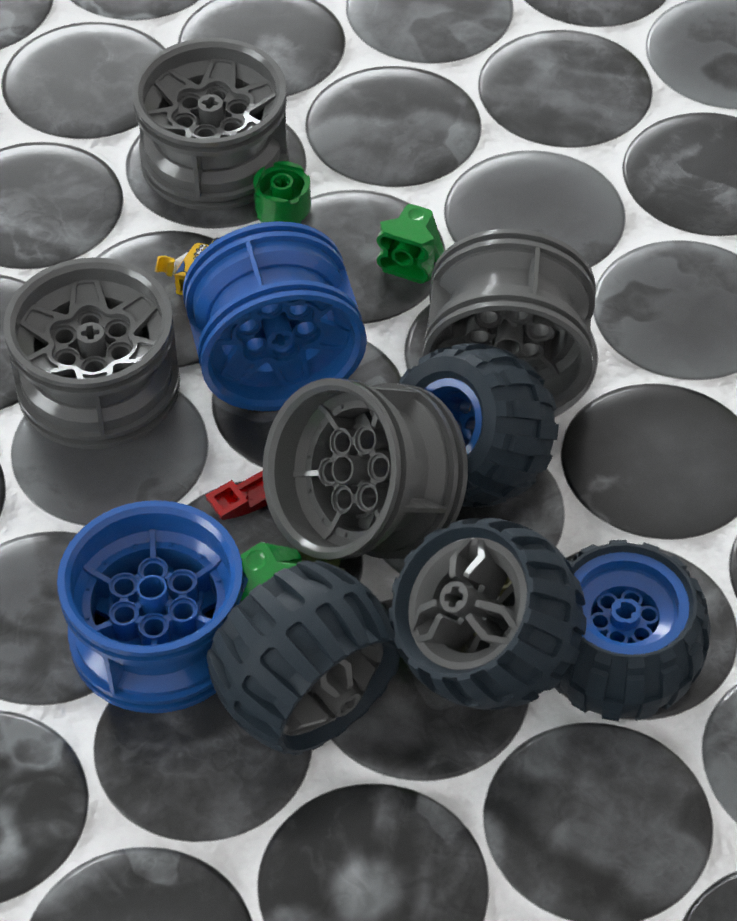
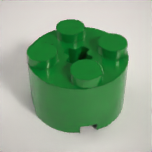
(282, 193)

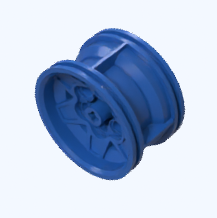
(272, 314)
(157, 657)

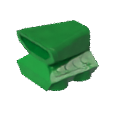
(410, 244)
(263, 562)

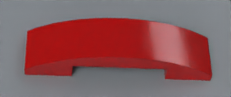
(240, 499)

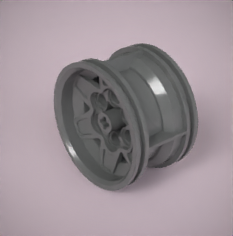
(209, 121)
(520, 296)
(93, 352)
(362, 481)

